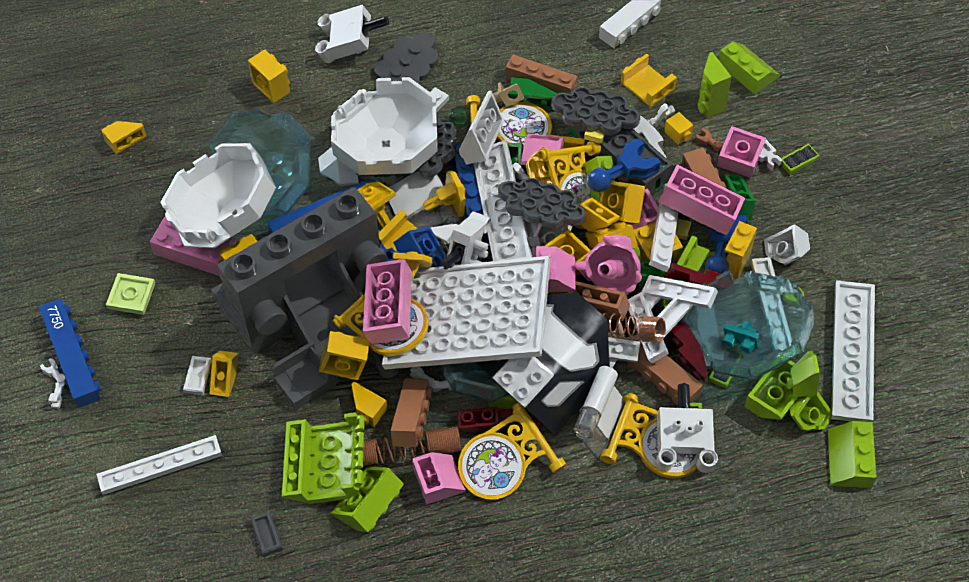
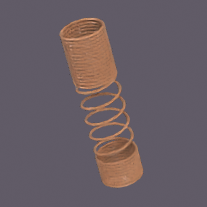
(650, 328)
(436, 441)

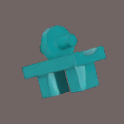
(743, 335)

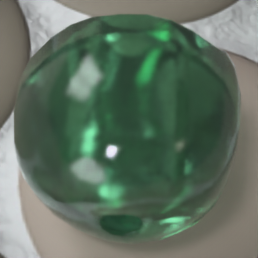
(458, 116)

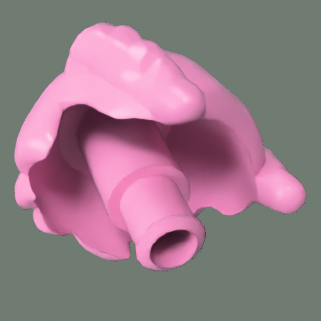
(612, 264)

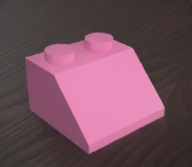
(741, 152)
(561, 269)

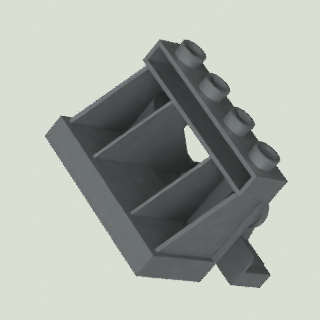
(298, 284)

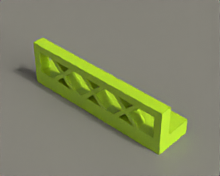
(692, 258)

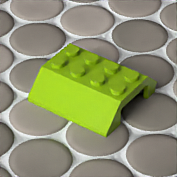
(323, 460)

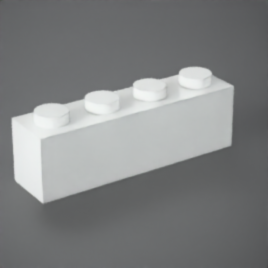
(628, 21)

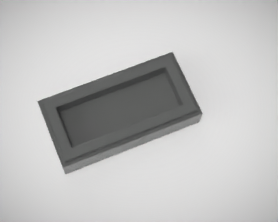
(266, 533)

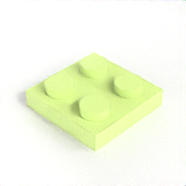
(130, 294)

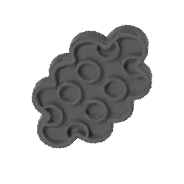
(408, 58)
(595, 110)
(445, 144)
(541, 203)

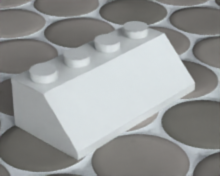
(482, 131)

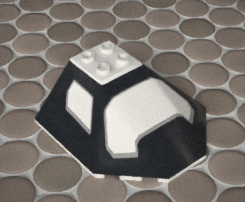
(561, 378)

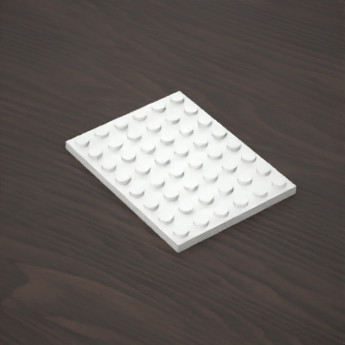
(479, 312)

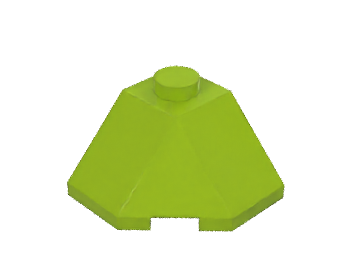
(804, 376)
(811, 412)

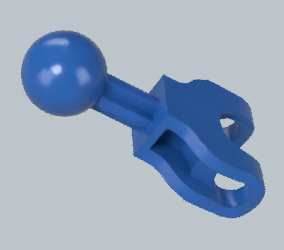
(628, 165)
(718, 262)

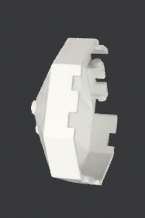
(393, 114)
(208, 196)

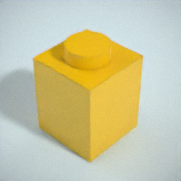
(678, 128)

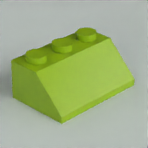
(747, 67)
(714, 87)
(770, 395)
(852, 455)
(371, 500)

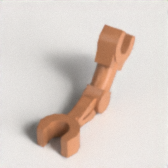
(707, 139)

